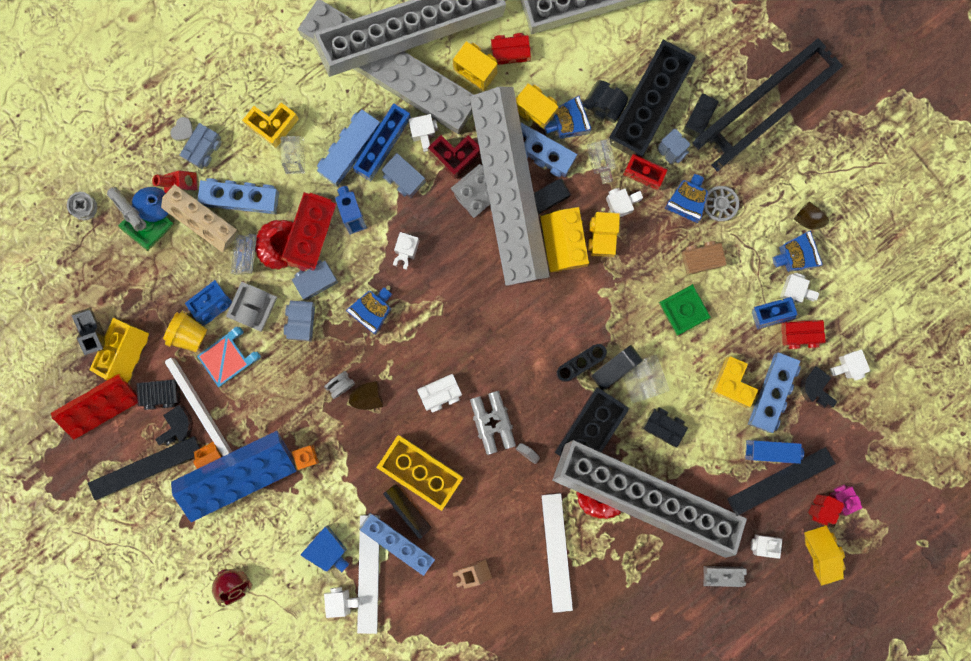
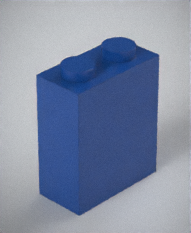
(774, 451)

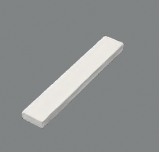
(198, 406)
(557, 553)
(368, 583)

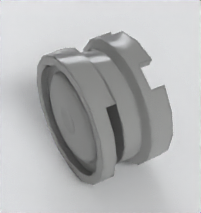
(82, 206)
(342, 386)

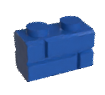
(774, 313)

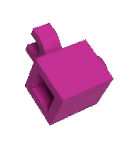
(849, 498)

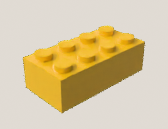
(420, 472)

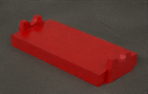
(308, 231)

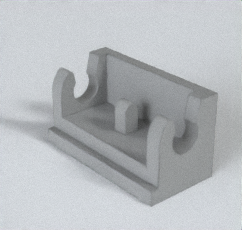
(724, 576)

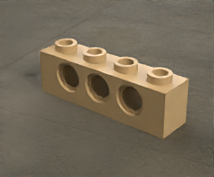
(198, 218)

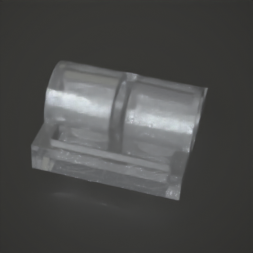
(646, 380)

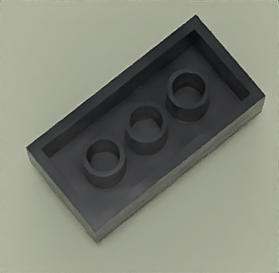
(595, 422)

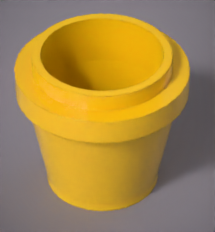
(184, 332)

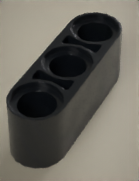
(551, 195)
(590, 361)
(617, 368)

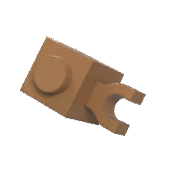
(473, 574)

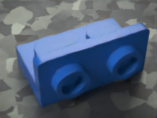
(208, 303)

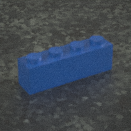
(382, 142)

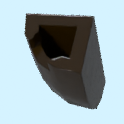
(811, 217)
(366, 397)

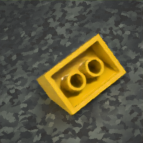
(564, 240)
(120, 351)

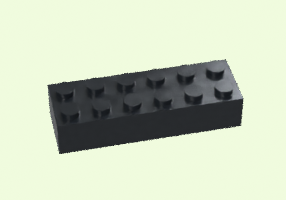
(651, 99)

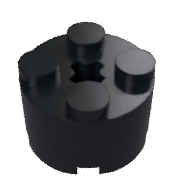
(605, 101)

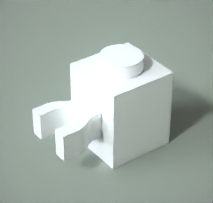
(422, 129)
(622, 203)
(405, 247)
(796, 287)
(853, 365)
(766, 546)
(338, 602)

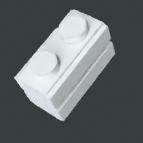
(440, 392)

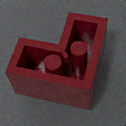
(454, 159)

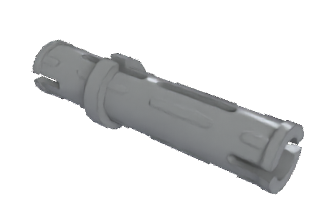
(129, 213)

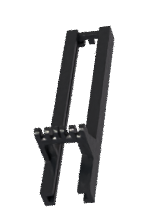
(713, 133)

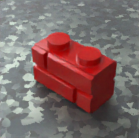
(511, 49)
(645, 172)
(803, 333)
(825, 509)

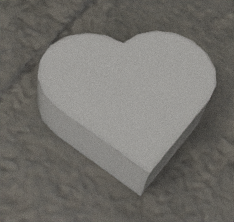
(182, 130)
(528, 453)

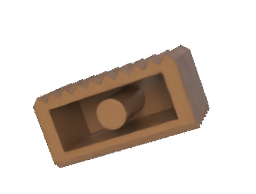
(703, 258)

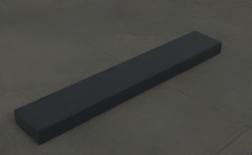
(143, 468)
(781, 481)

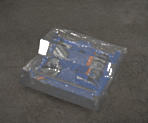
(243, 254)

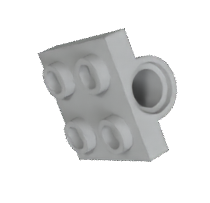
(472, 191)
(251, 306)

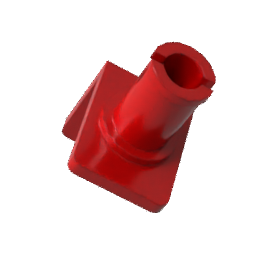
(175, 178)

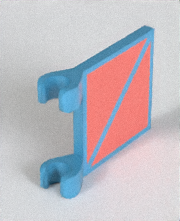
(224, 359)

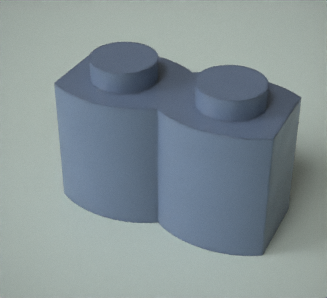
(300, 320)

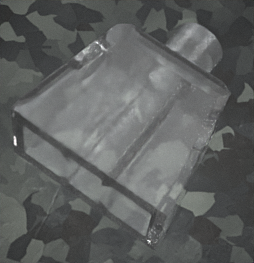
(602, 151)
(293, 153)

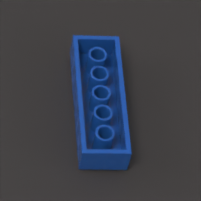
(233, 476)

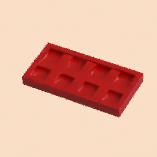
(95, 407)

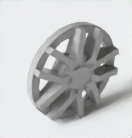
(721, 203)

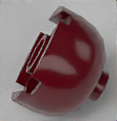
(230, 585)

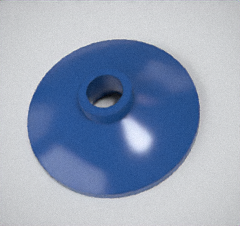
(149, 211)

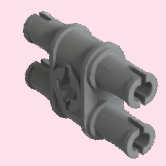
(499, 413)

